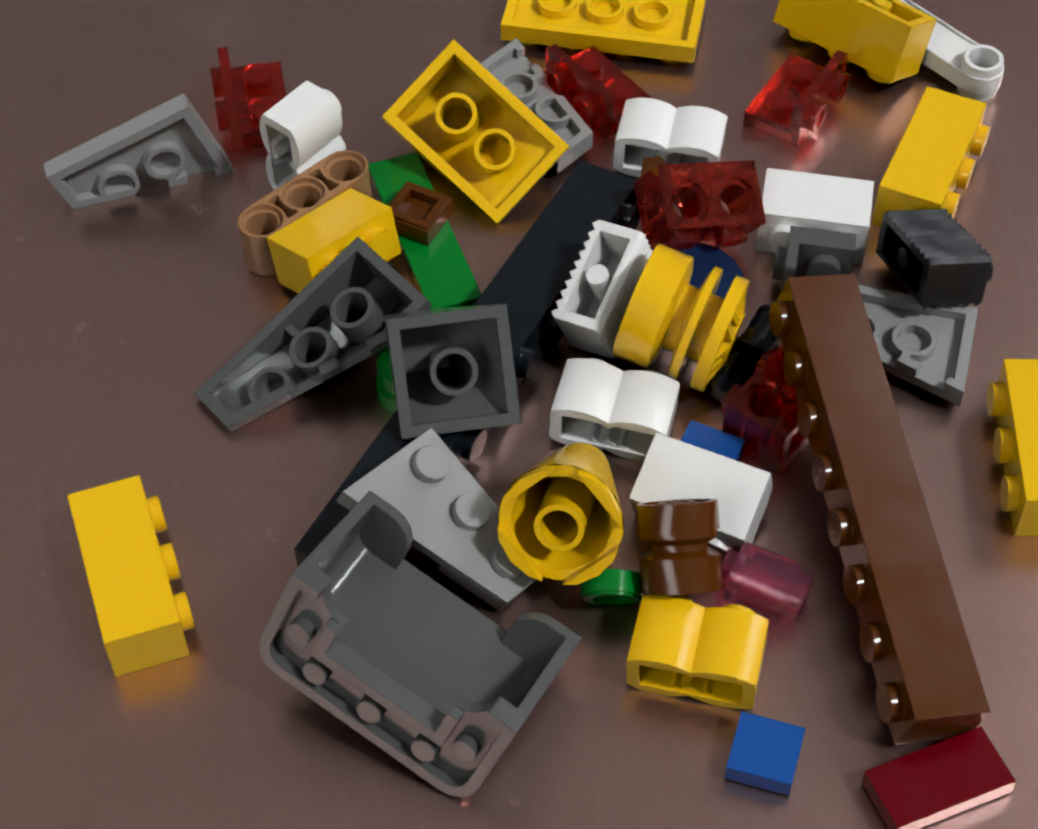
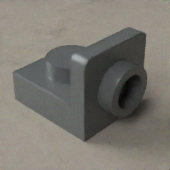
(814, 254)

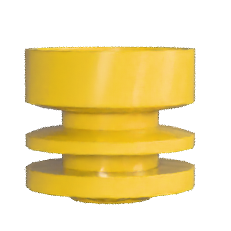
(681, 317)

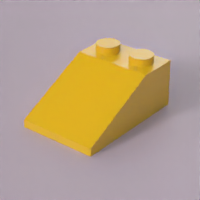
(475, 132)

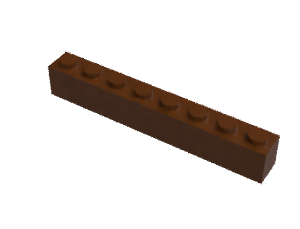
(877, 513)

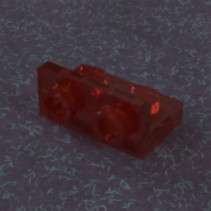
(591, 86)
(247, 95)
(797, 98)

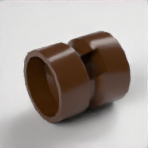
(679, 547)

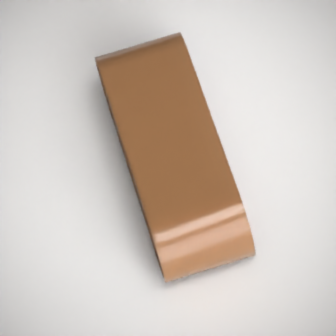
(295, 199)

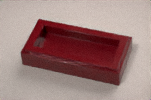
(938, 781)

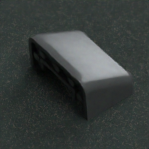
(407, 654)

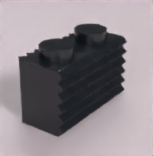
(934, 257)

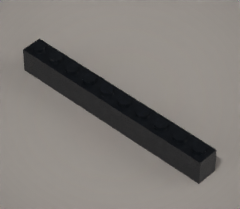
(530, 287)

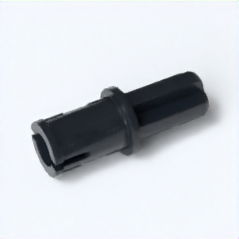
(744, 354)

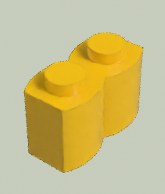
(697, 651)

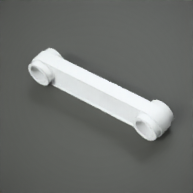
(962, 61)

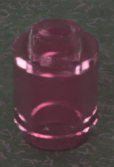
(766, 582)

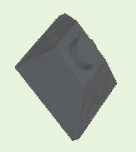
(452, 369)

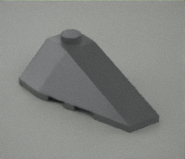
(313, 337)

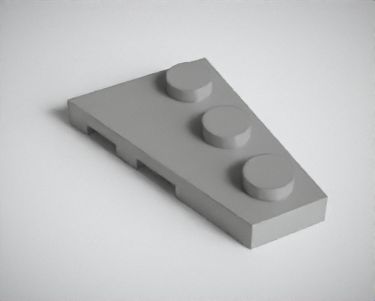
(530, 86)
(143, 151)
(922, 345)
(447, 515)

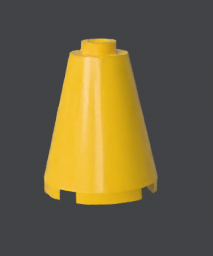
(563, 517)

